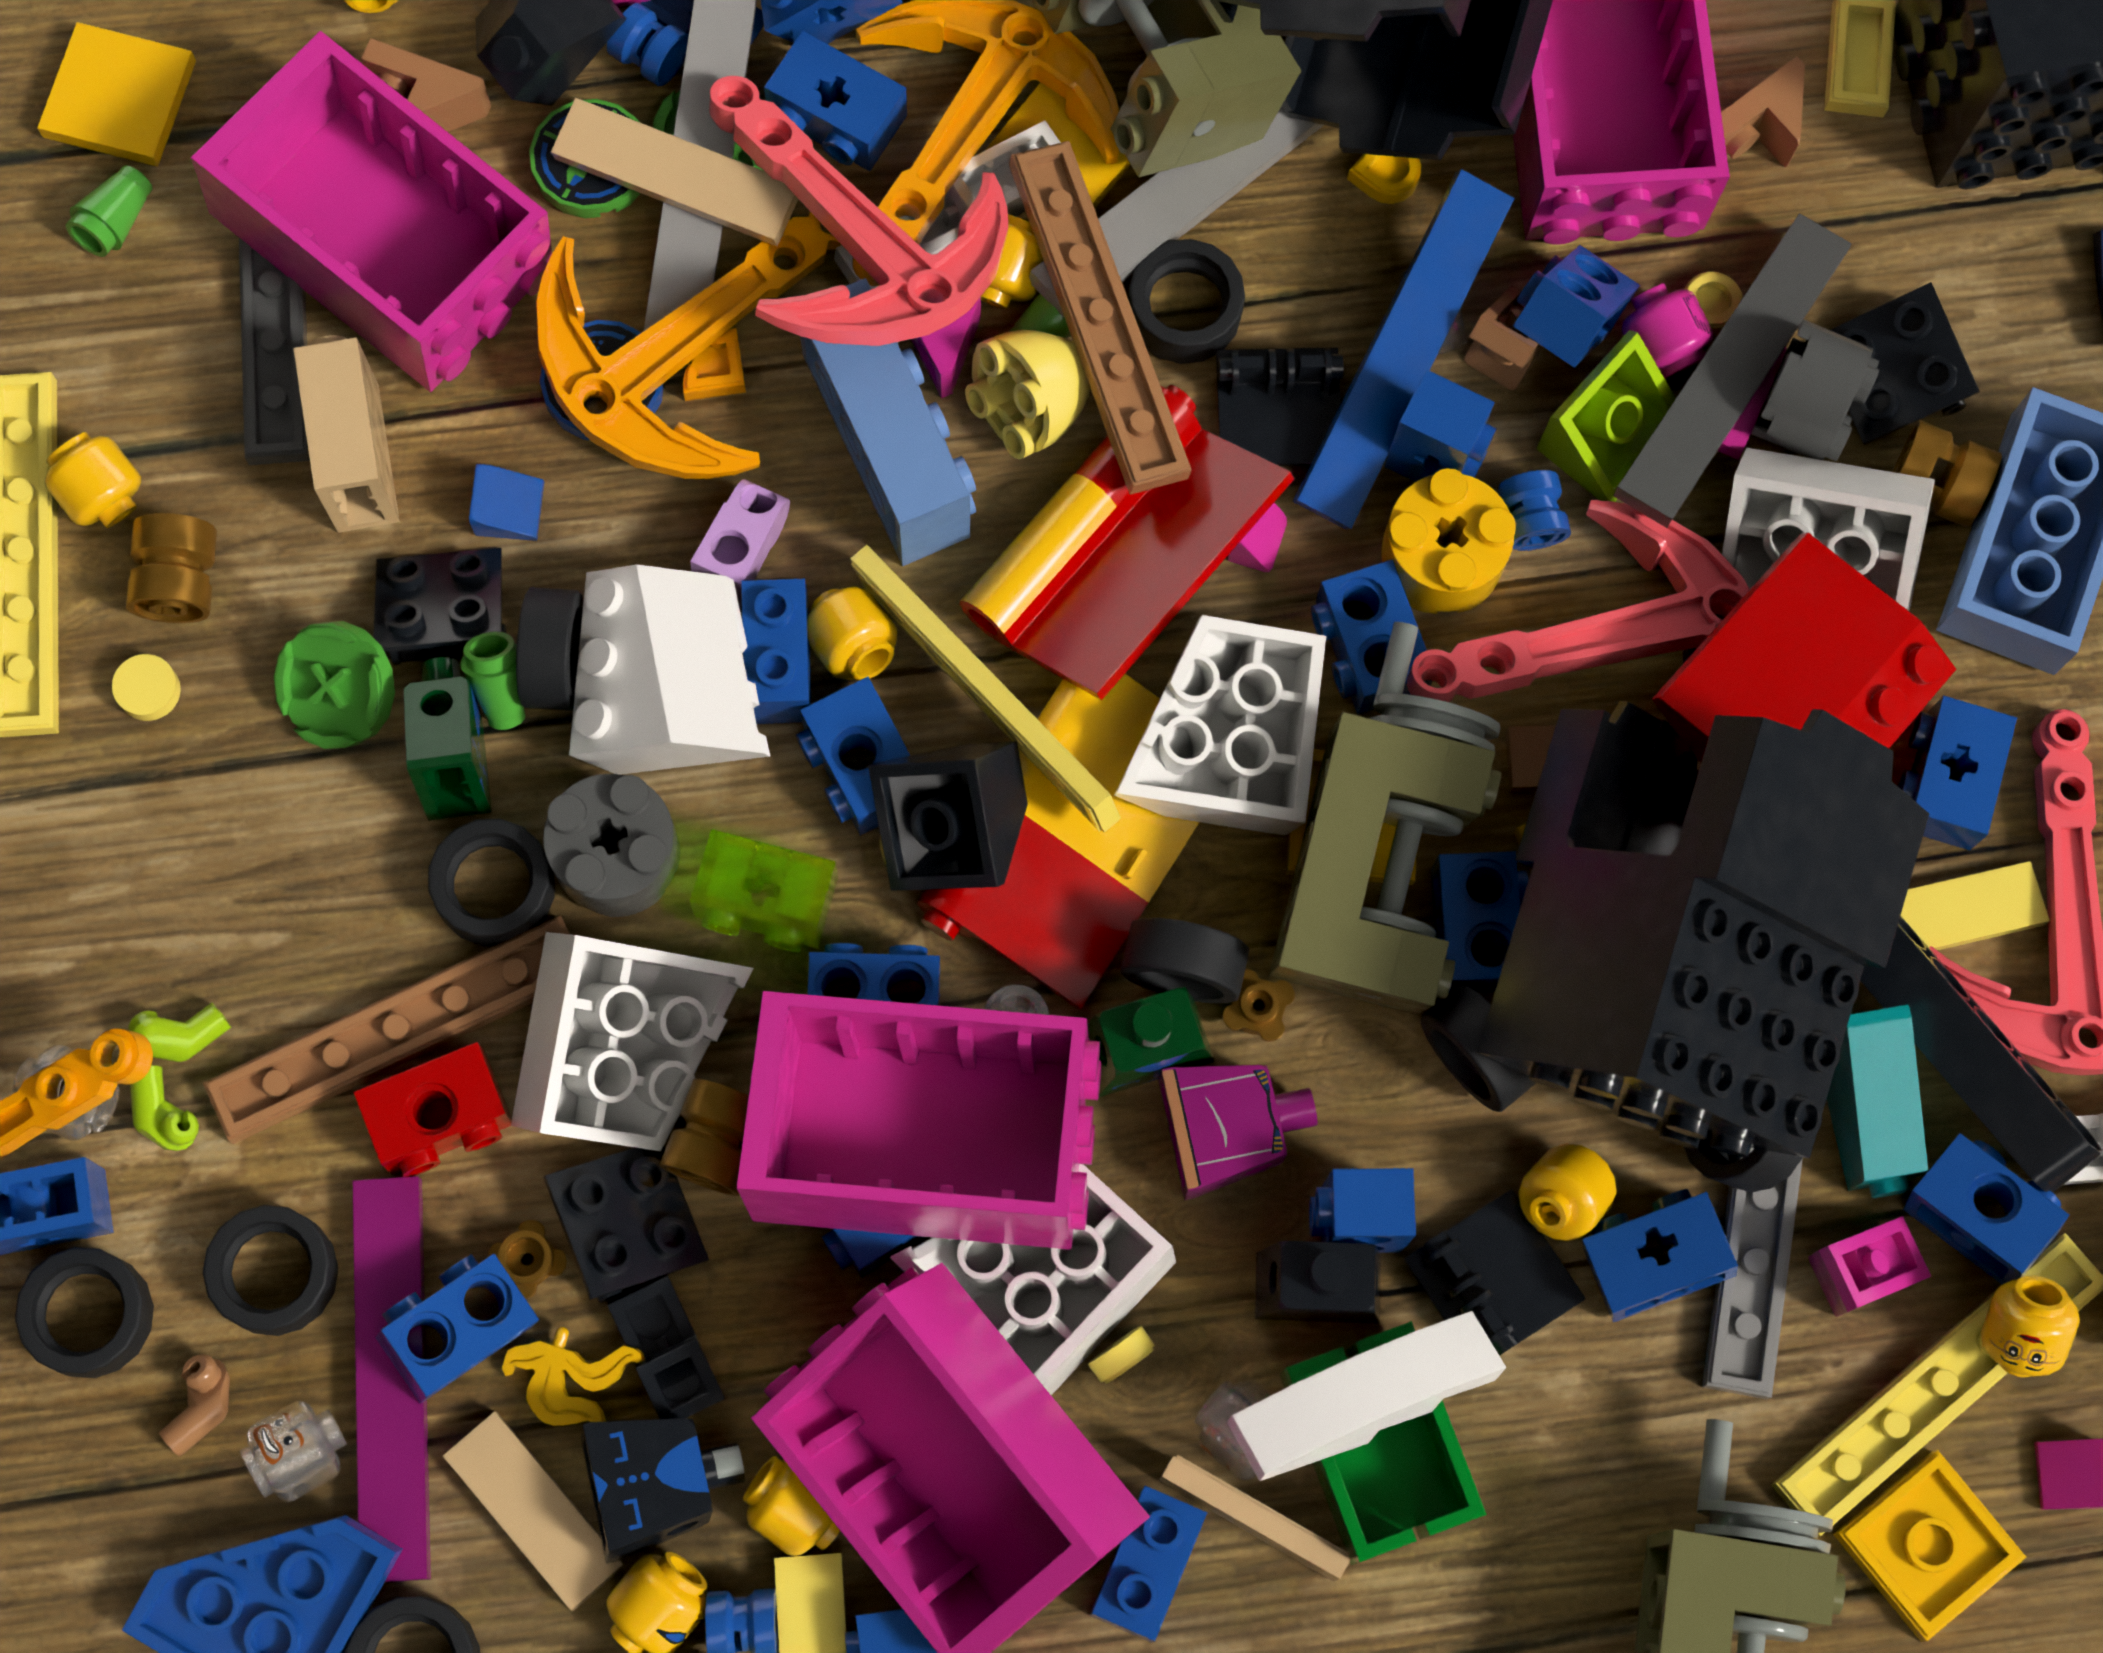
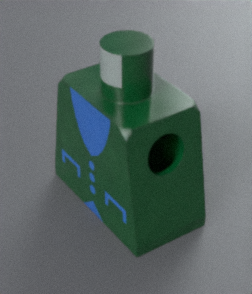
(446, 742)
(1148, 1037)

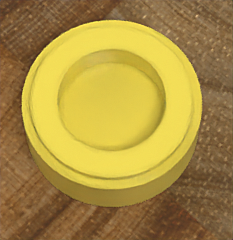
(1717, 297)
(146, 687)
(1121, 1355)

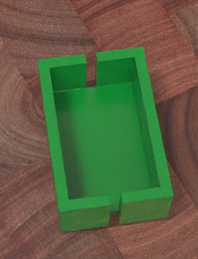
(1397, 1480)

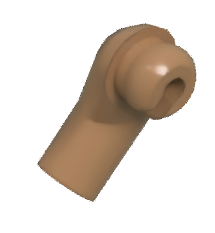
(206, 1403)

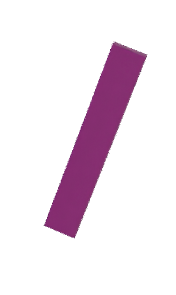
(388, 1415)

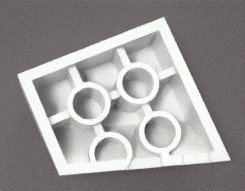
(1857, 512)
(662, 673)
(1233, 730)
(618, 1039)
(1056, 1300)

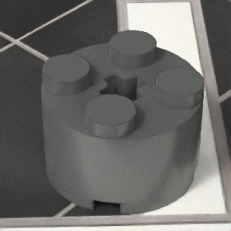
(1815, 392)
(577, 837)

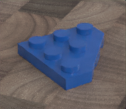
(269, 1594)

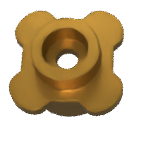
(1268, 1022)
(529, 1239)

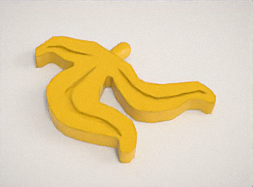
(547, 1387)

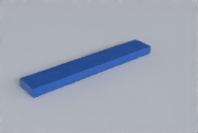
(1403, 349)

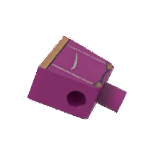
(1228, 1123)

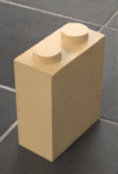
(346, 433)

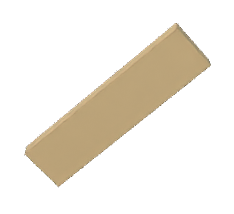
(674, 171)

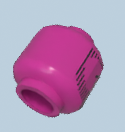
(1671, 328)

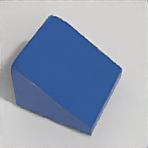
(505, 503)

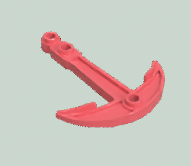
(916, 288)
(1677, 622)
(2075, 934)

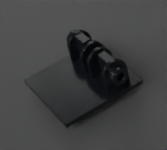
(1917, 364)
(1278, 400)
(436, 602)
(624, 1221)
(1498, 1271)

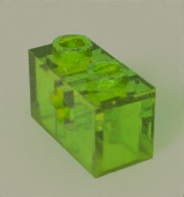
(740, 865)

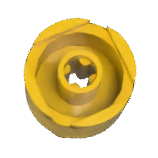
(1453, 510)

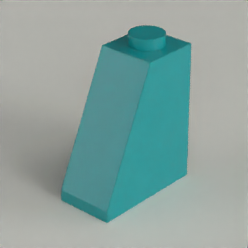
(1878, 1103)

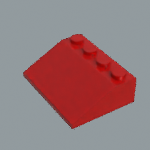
(1804, 642)

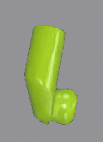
(177, 1039)
(158, 1118)

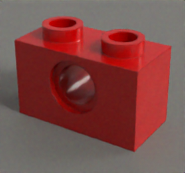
(396, 1104)

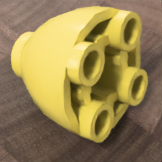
(1027, 388)

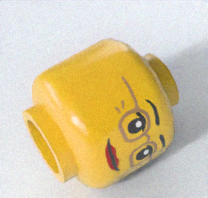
(2030, 1326)

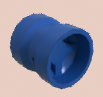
(649, 45)
(1534, 506)
(741, 1622)

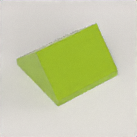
(1608, 418)

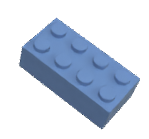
(895, 442)
(2036, 540)

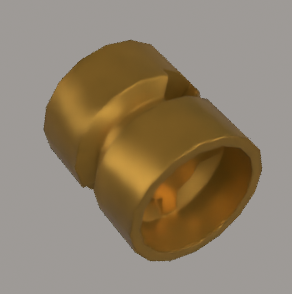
(1965, 478)
(172, 561)
(712, 1141)

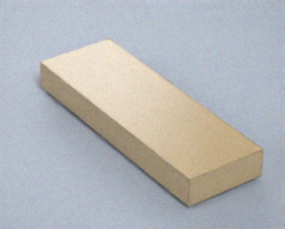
(532, 1510)
(1255, 1518)

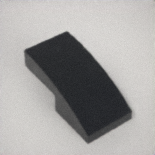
(674, 1363)

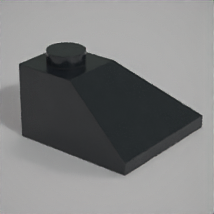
(542, 44)
(950, 815)

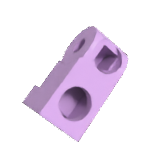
(742, 534)

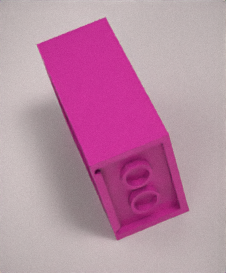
(1621, 123)
(375, 211)
(920, 1120)
(946, 1462)

